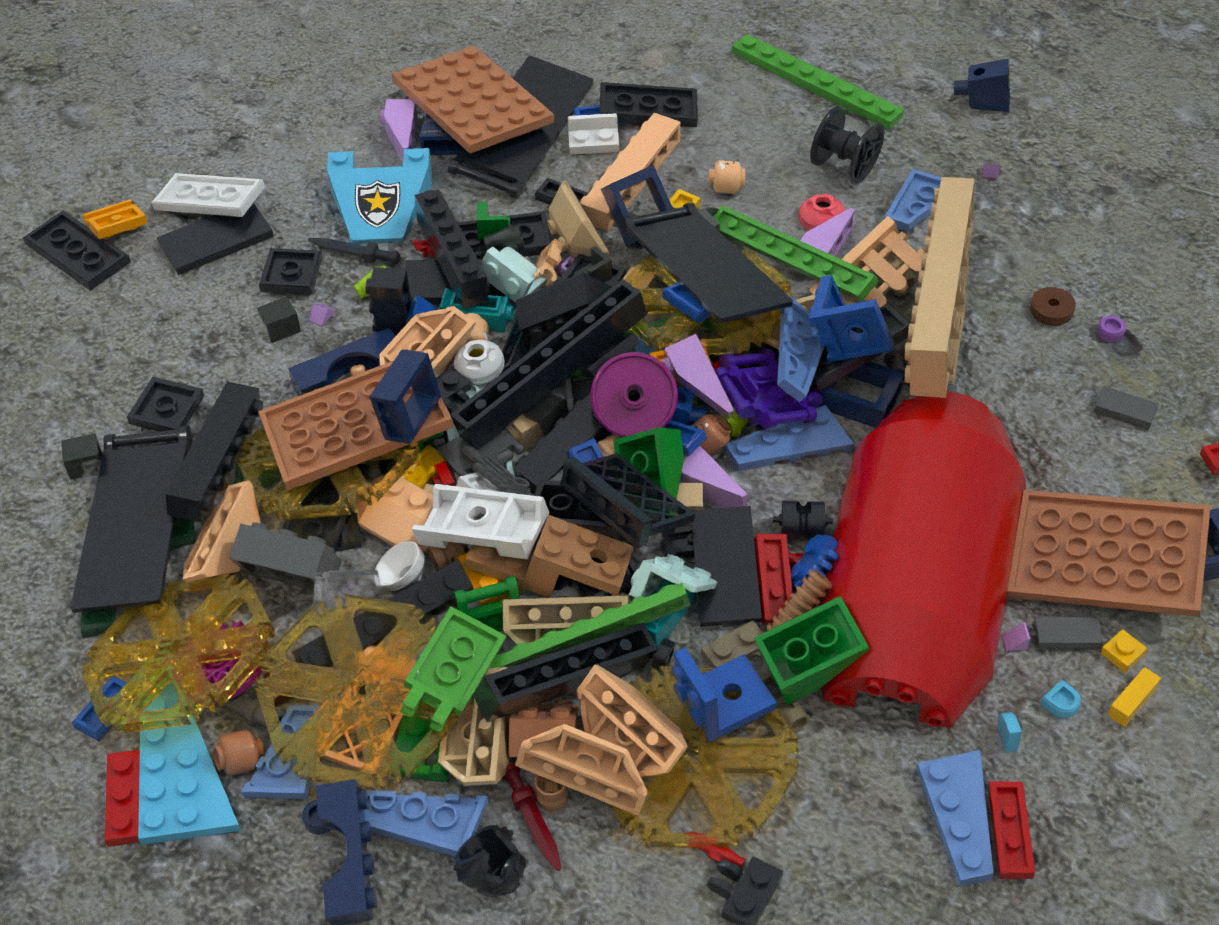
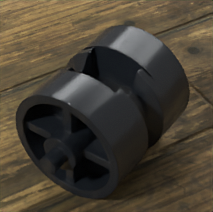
(802, 520)

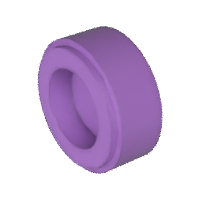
(1111, 328)

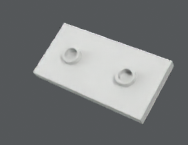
(208, 194)

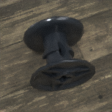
(833, 138)

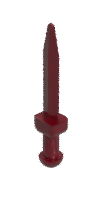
(524, 800)

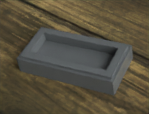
(1126, 407)
(1068, 633)

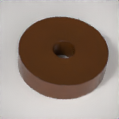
(1052, 306)

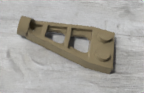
(742, 642)

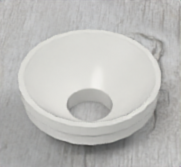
(482, 368)
(401, 566)

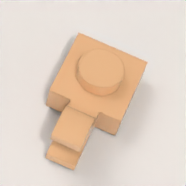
(548, 261)

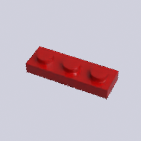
(773, 573)
(122, 798)
(1011, 830)

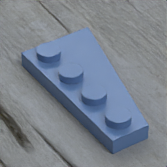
(798, 351)
(789, 442)
(959, 808)
(425, 820)

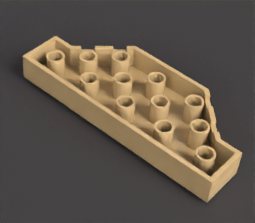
(942, 295)

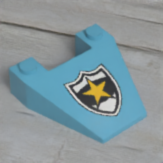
(378, 201)

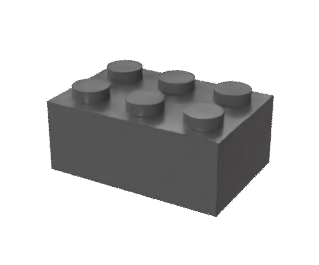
(282, 555)

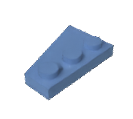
(913, 200)
(272, 777)

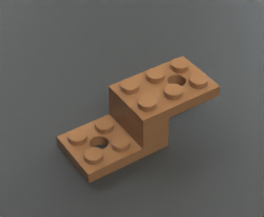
(559, 550)

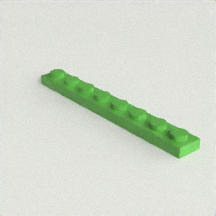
(818, 81)
(794, 253)
(638, 611)

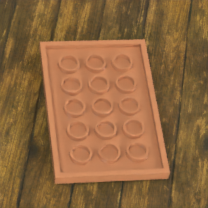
(472, 99)
(335, 428)
(1110, 552)

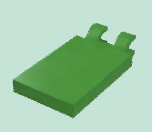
(451, 667)

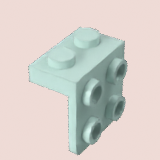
(511, 273)
(654, 571)

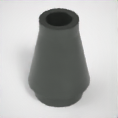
(506, 237)

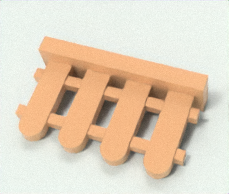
(871, 256)

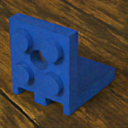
(835, 320)
(706, 693)

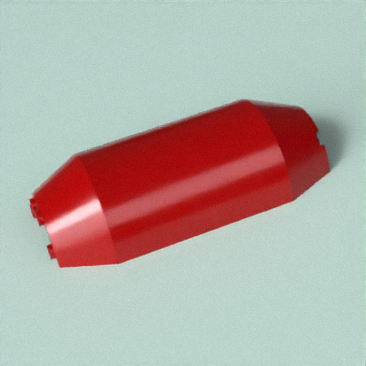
(927, 554)

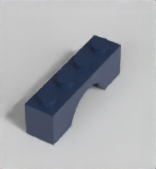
(332, 365)
(348, 893)

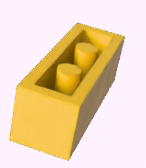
(1134, 696)

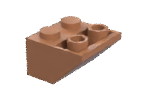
(540, 719)

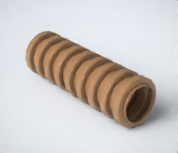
(803, 599)

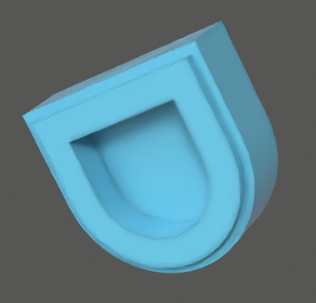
(1062, 700)
(1009, 731)

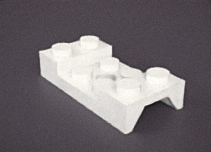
(509, 521)

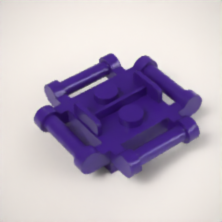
(757, 393)

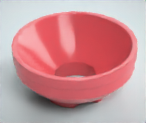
(812, 215)

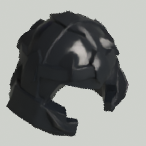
(490, 862)

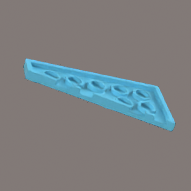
(179, 783)

